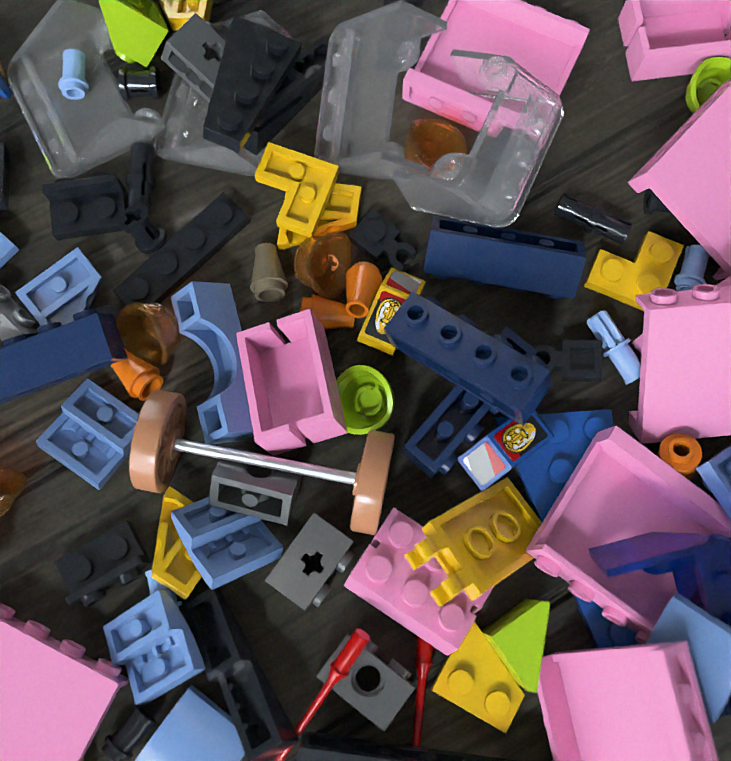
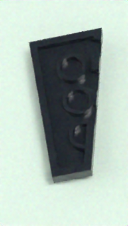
(247, 81)

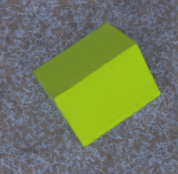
(520, 641)

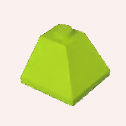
(134, 28)

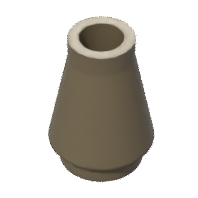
(268, 276)

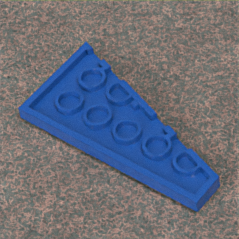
(544, 478)

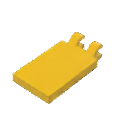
(478, 541)

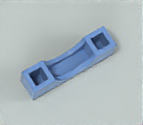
(211, 319)

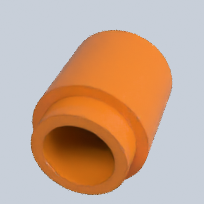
(681, 453)

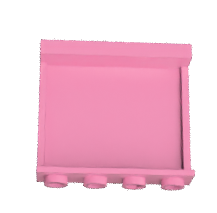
(511, 28)
(695, 176)
(684, 364)
(614, 496)
(49, 693)
(624, 704)

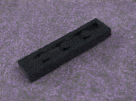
(184, 253)

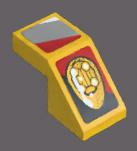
(389, 298)

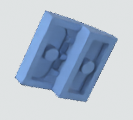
(91, 434)
(224, 541)
(708, 645)
(154, 647)
(194, 732)

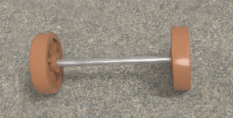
(160, 441)

